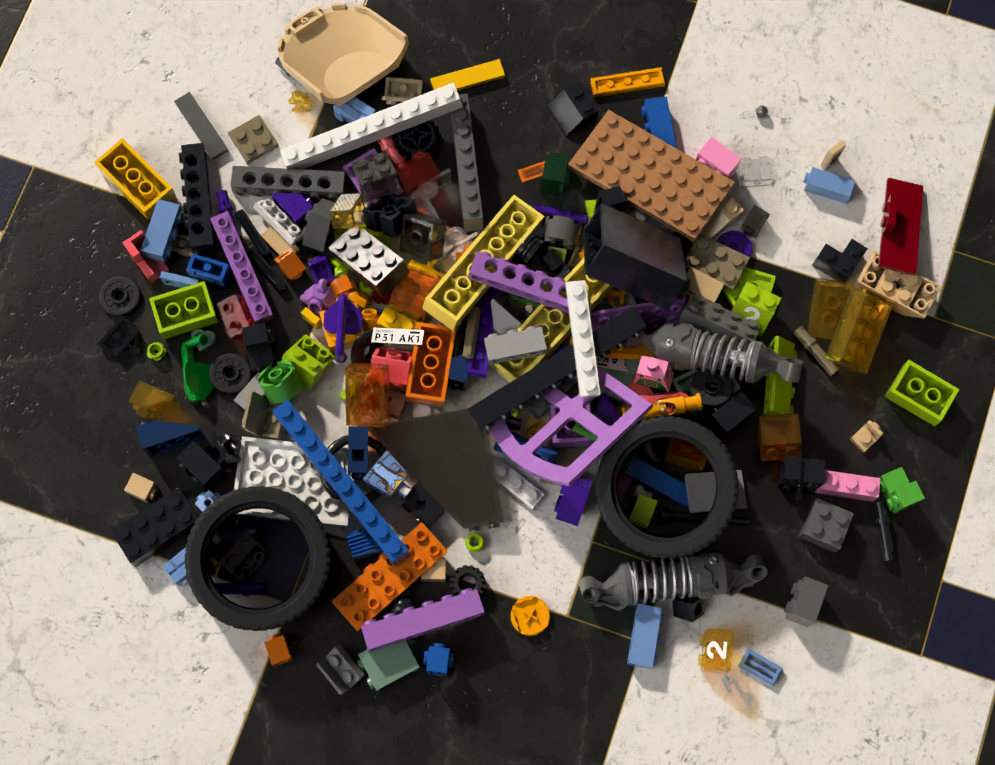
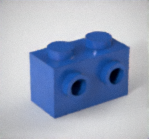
(438, 660)

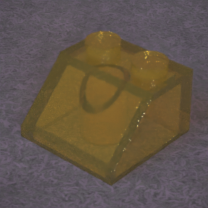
(152, 401)

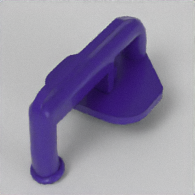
(342, 319)

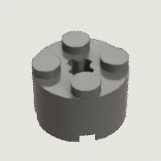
(561, 232)

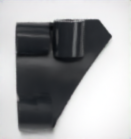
(551, 265)

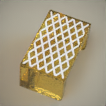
(343, 209)

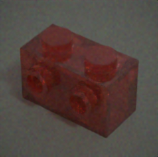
(235, 315)

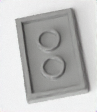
(702, 491)

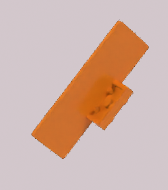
(384, 582)

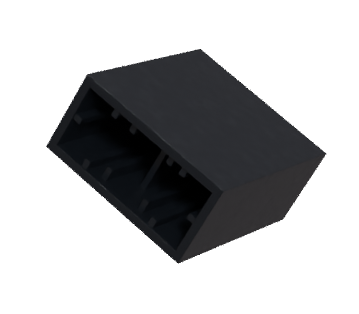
(635, 257)

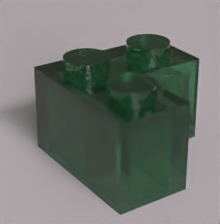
(555, 174)

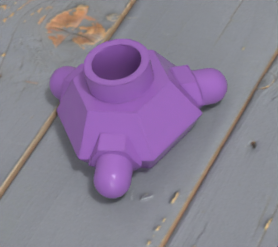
(318, 297)

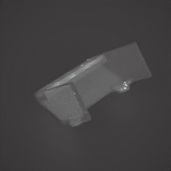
(455, 237)

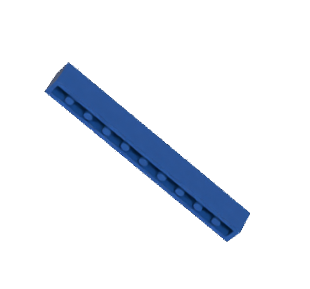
(341, 483)

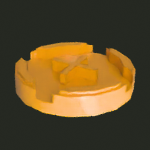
(530, 615)

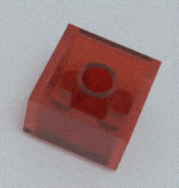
(416, 171)

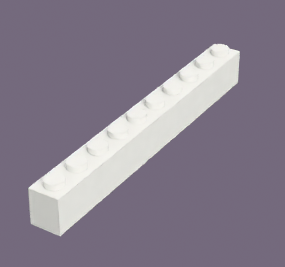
(372, 128)

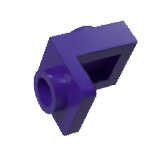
(320, 269)

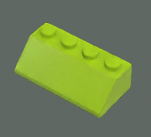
(778, 391)

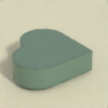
(212, 339)

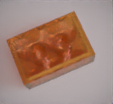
(367, 394)

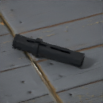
(883, 523)

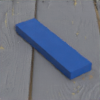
(657, 480)

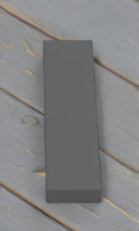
(201, 125)

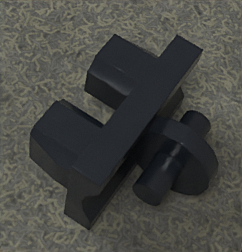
(226, 447)

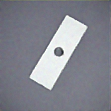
(279, 220)

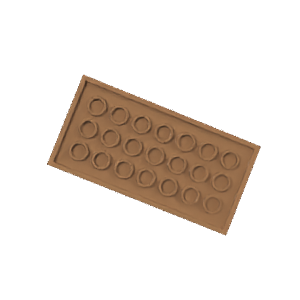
(652, 175)

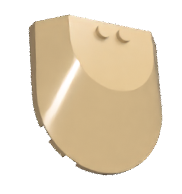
(340, 51)

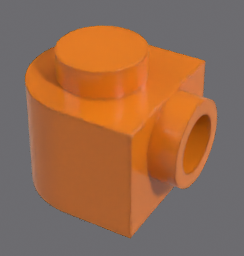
(343, 286)

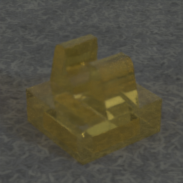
(301, 101)

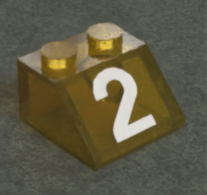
(716, 651)

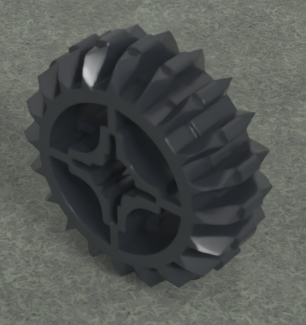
(432, 136)

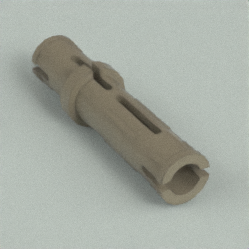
(817, 352)

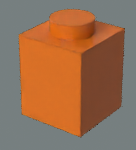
(290, 264)
(278, 650)

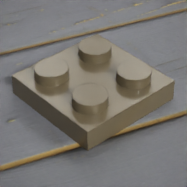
(253, 139)

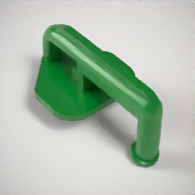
(195, 374)

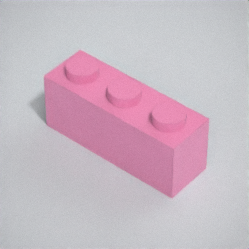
(850, 486)

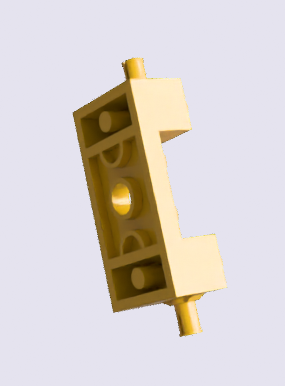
(402, 319)

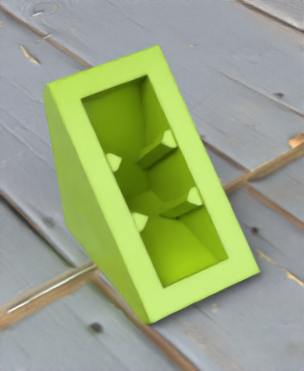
(642, 511)

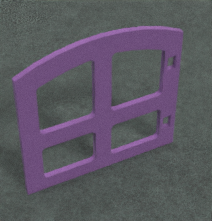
(574, 410)

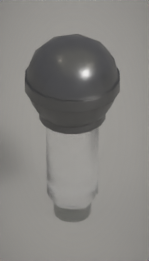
(760, 112)

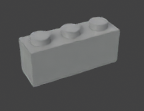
(515, 345)

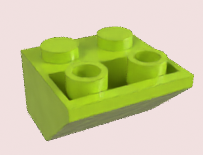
(309, 360)

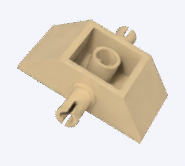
(913, 294)

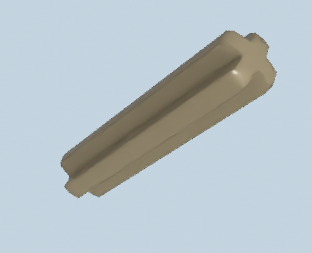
(471, 333)

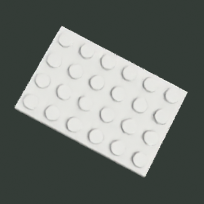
(287, 468)

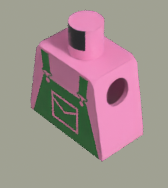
(653, 373)

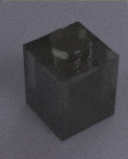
(754, 221)

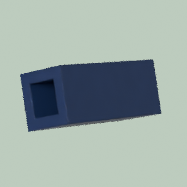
(357, 452)

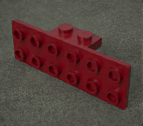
(900, 226)

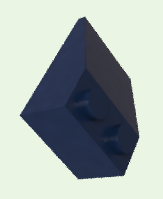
(161, 436)

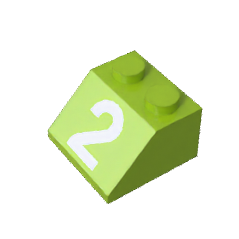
(756, 305)

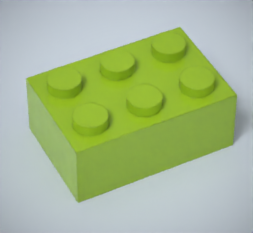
(183, 310)
(922, 393)

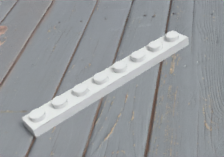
(506, 476)

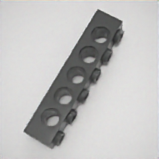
(281, 176)

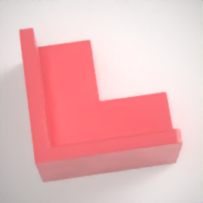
(151, 268)

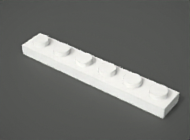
(582, 339)

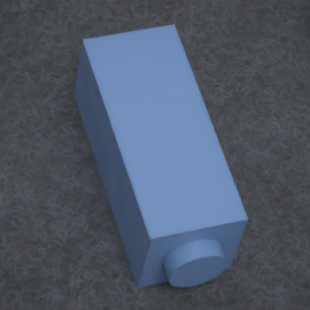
(828, 185)

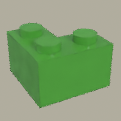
(899, 492)

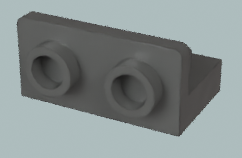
(340, 670)

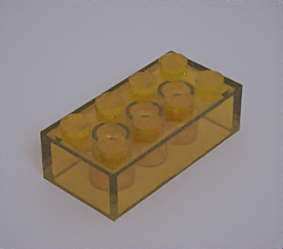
(859, 330)

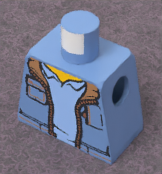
(387, 477)

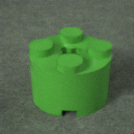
(280, 382)

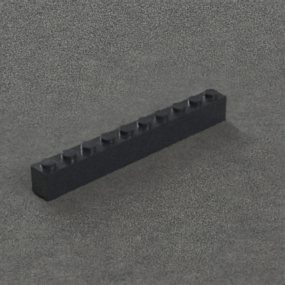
(552, 371)

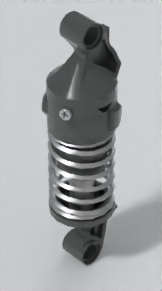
(691, 349)
(693, 575)

